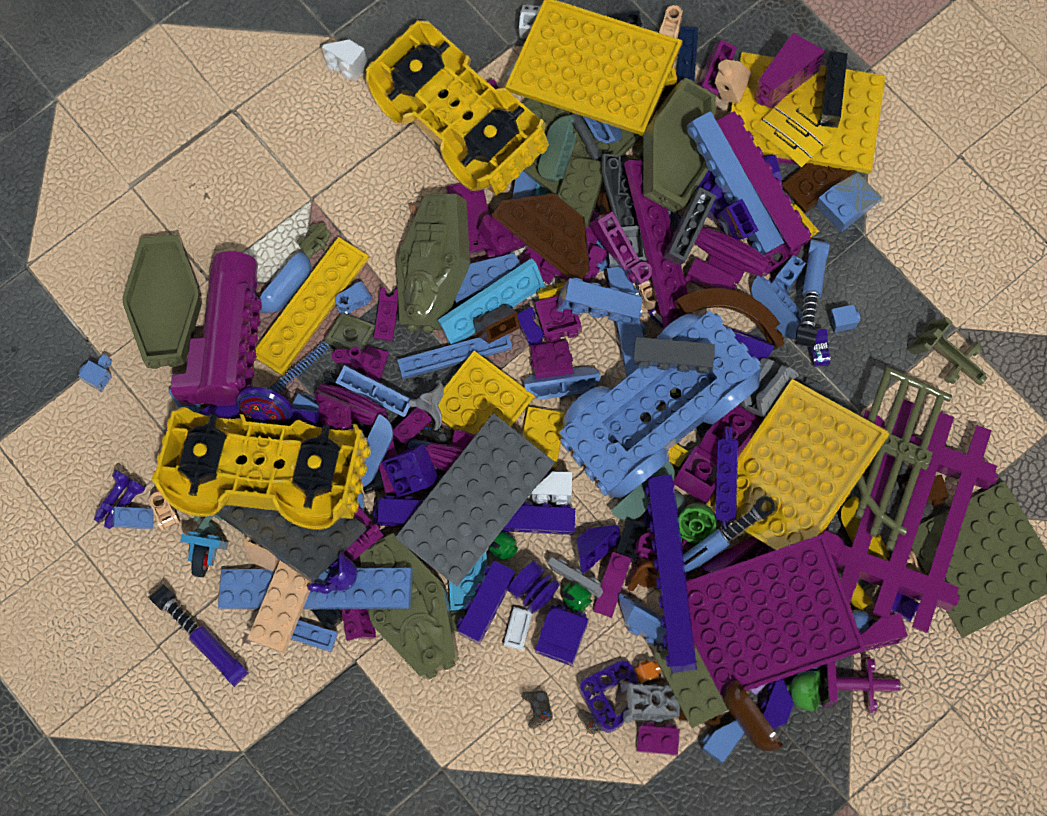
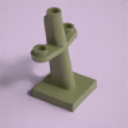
(934, 338)

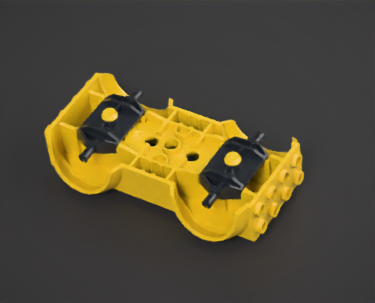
(478, 151)
(312, 489)

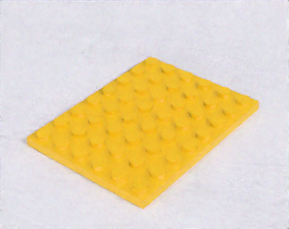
(594, 66)
(854, 139)
(806, 461)

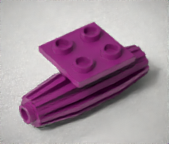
(731, 254)
(341, 407)
(445, 455)

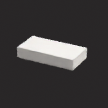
(518, 629)

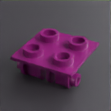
(367, 539)

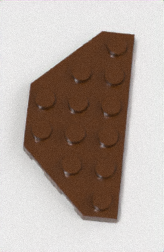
(550, 230)

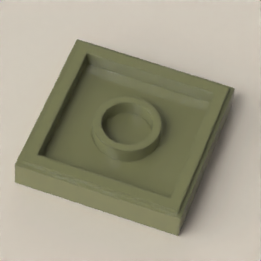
(350, 333)

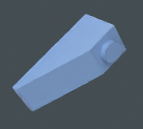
(722, 741)

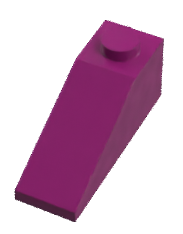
(614, 239)
(612, 584)

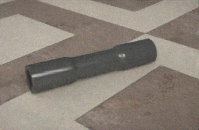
(592, 147)

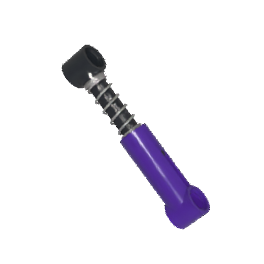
(200, 636)

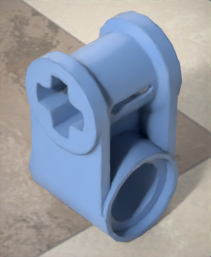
(353, 297)

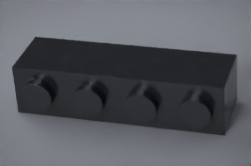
(833, 89)

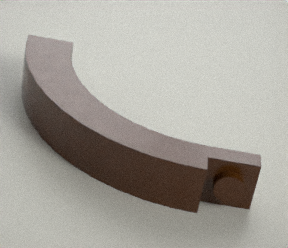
(735, 301)

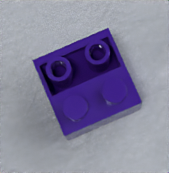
(410, 470)

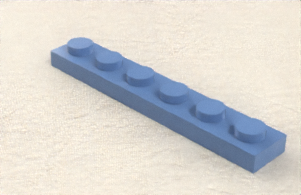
(450, 355)

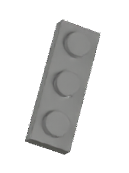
(561, 567)

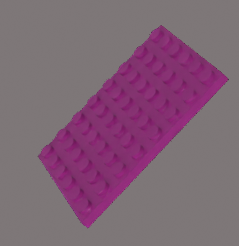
(772, 616)

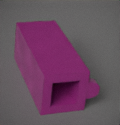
(710, 276)

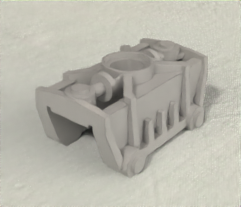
(772, 384)
(651, 712)

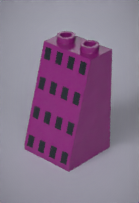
(789, 69)

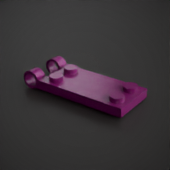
(476, 210)

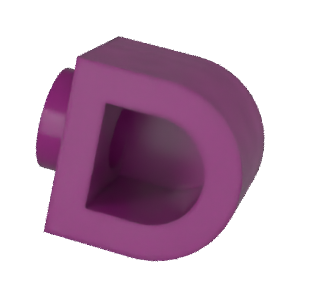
(639, 273)
(644, 546)

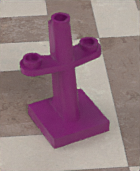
(370, 361)
(869, 684)

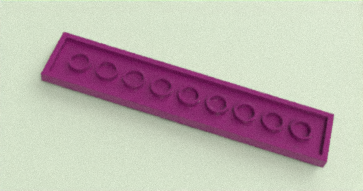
(656, 236)

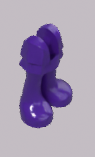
(121, 483)

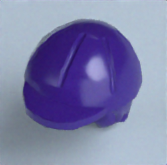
(340, 579)

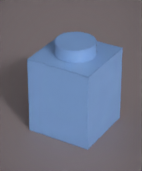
(844, 318)

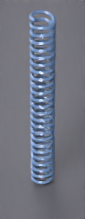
(295, 370)

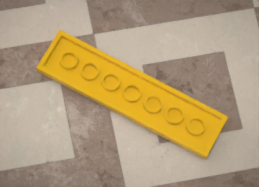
(310, 306)

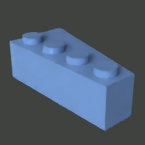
(484, 274)
(599, 301)

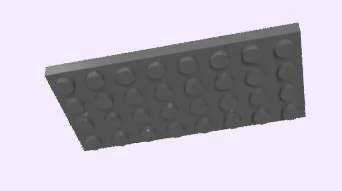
(475, 500)
(300, 548)

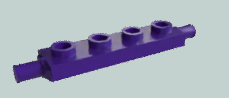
(727, 479)

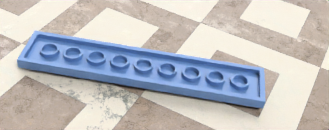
(372, 590)

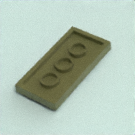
(582, 185)
(693, 691)

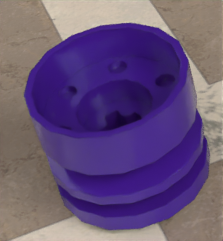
(537, 590)

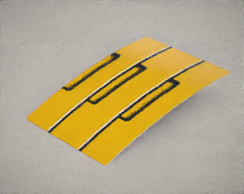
(793, 132)

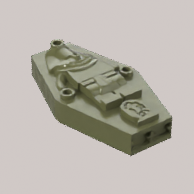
(670, 155)
(433, 261)
(162, 301)
(426, 630)

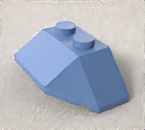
(641, 621)

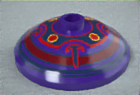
(264, 406)

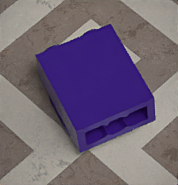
(562, 635)

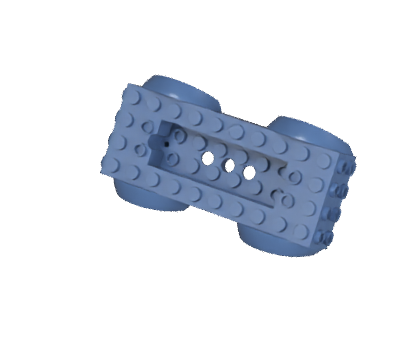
(606, 424)

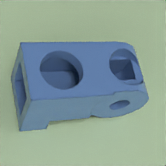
(790, 273)

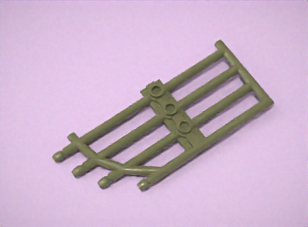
(901, 450)

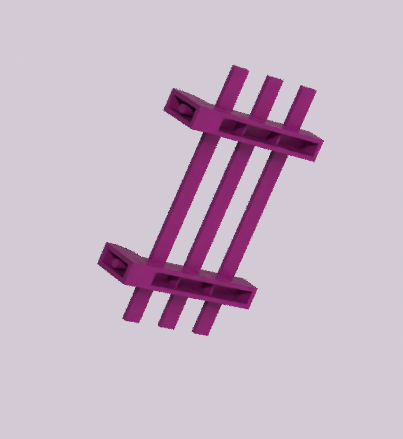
(893, 575)

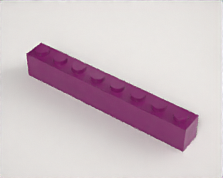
(766, 186)

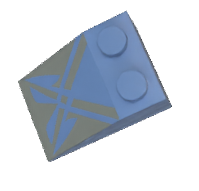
(848, 201)

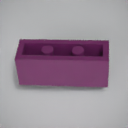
(721, 51)

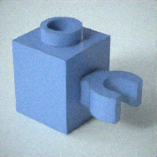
(96, 375)

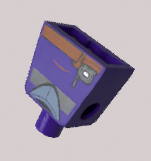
(737, 221)

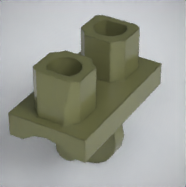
(315, 241)

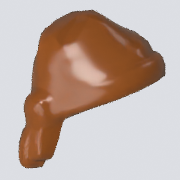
(644, 575)

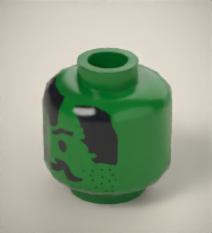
(504, 546)
(577, 597)

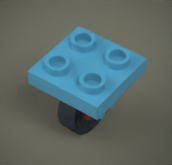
(202, 551)

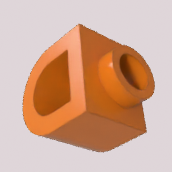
(647, 672)

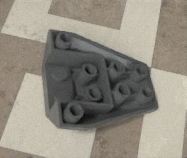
(618, 189)

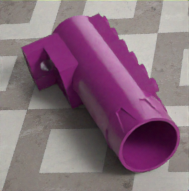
(225, 356)

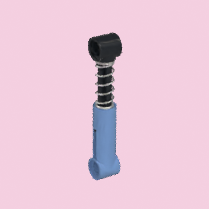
(812, 292)
(721, 538)

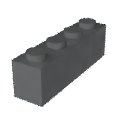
(689, 226)
(674, 354)

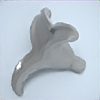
(429, 403)

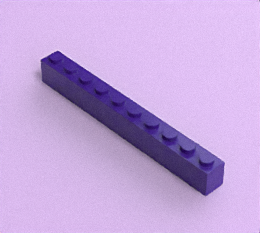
(526, 519)
(672, 574)

